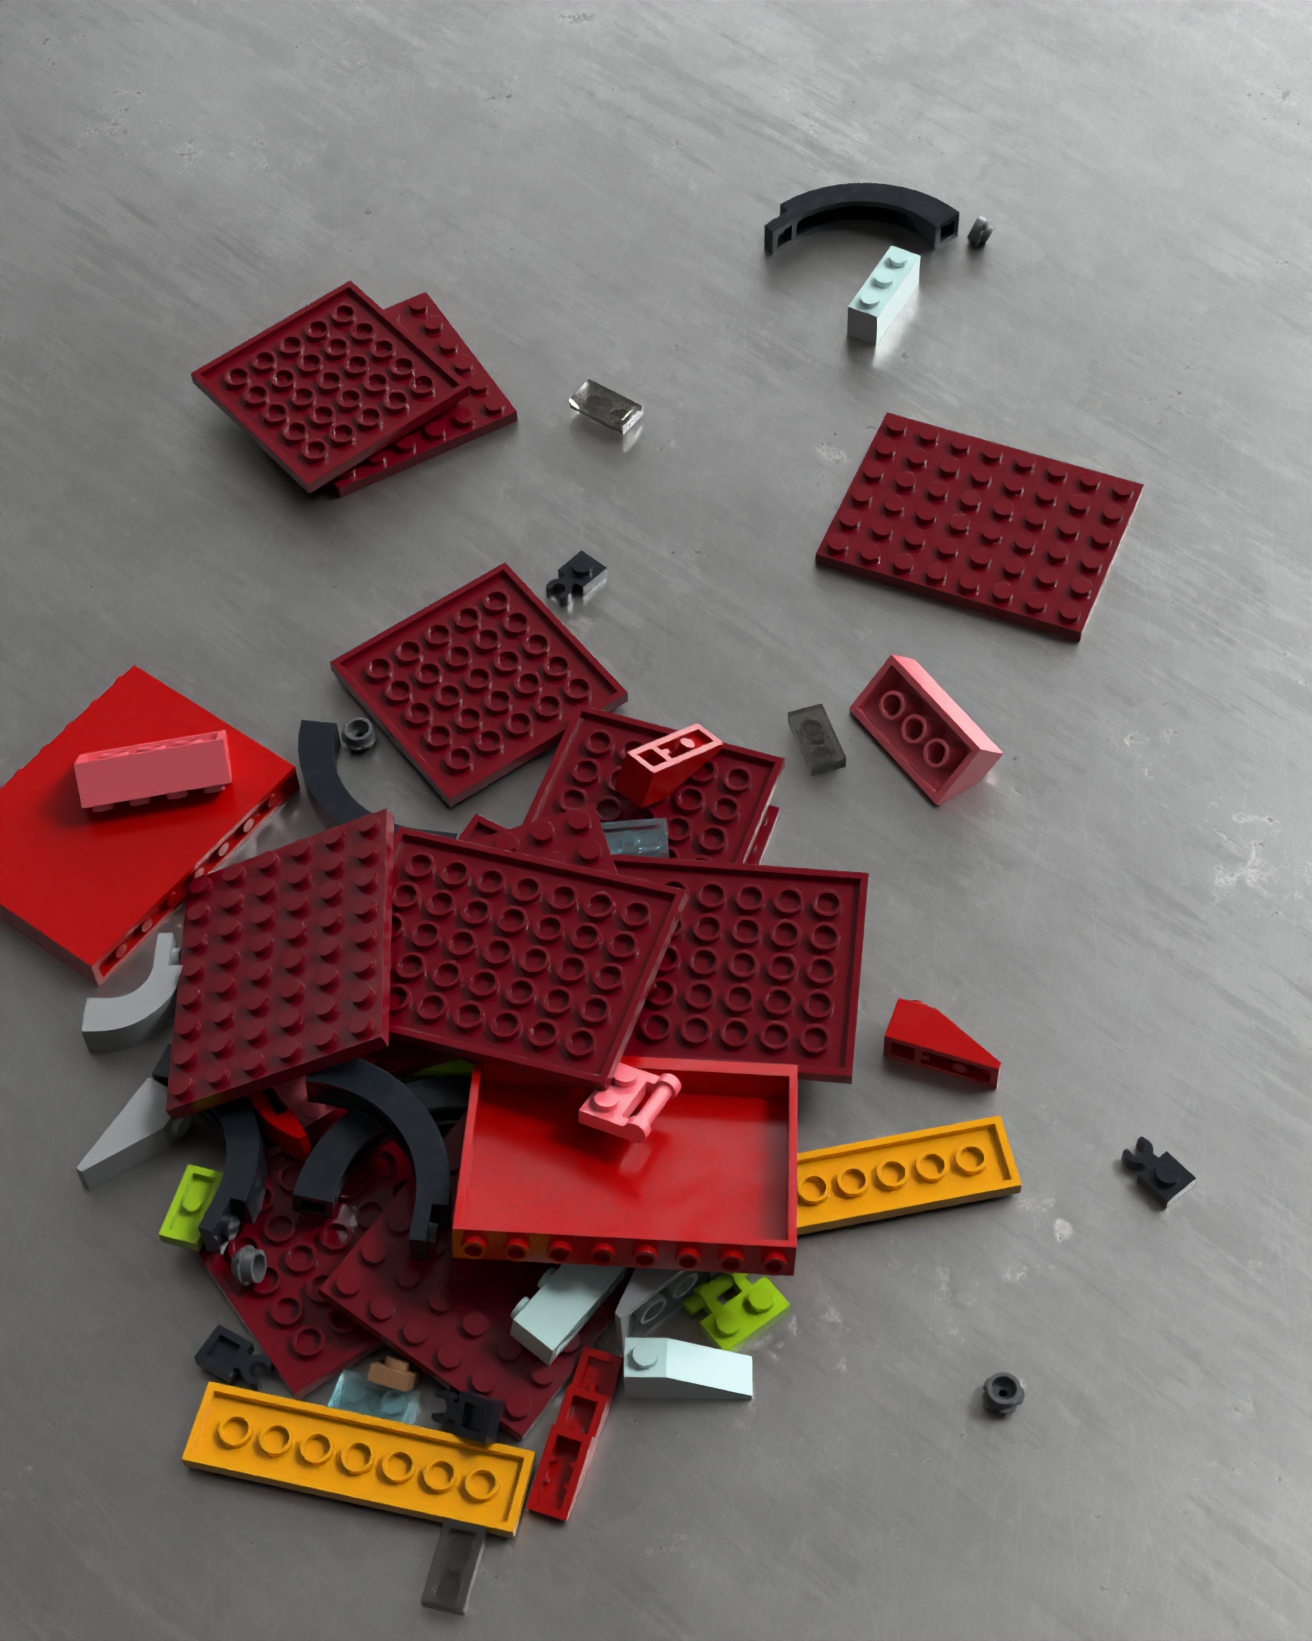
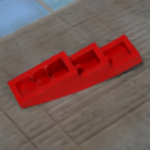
(575, 1434)

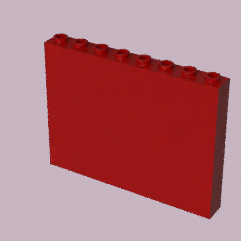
(108, 879)
(696, 1195)

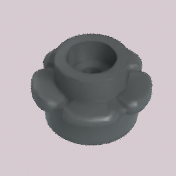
(981, 230)
(359, 727)
(249, 1265)
(1007, 1383)

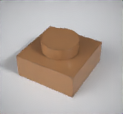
(394, 1373)

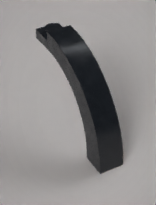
(863, 204)
(318, 758)
(402, 1116)
(355, 1138)
(245, 1169)

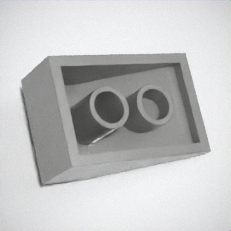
(652, 1299)

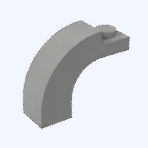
(141, 1015)

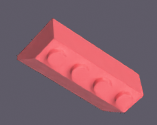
(924, 730)
(153, 770)

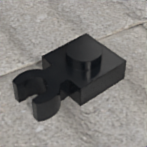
(579, 575)
(1162, 1176)
(230, 1354)
(473, 1415)

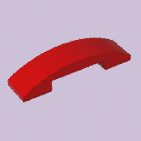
(282, 1128)

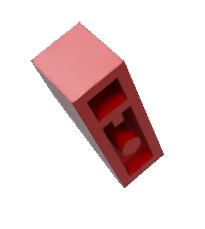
(664, 764)
(932, 1041)

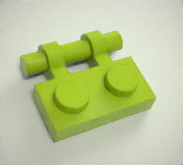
(741, 1318)

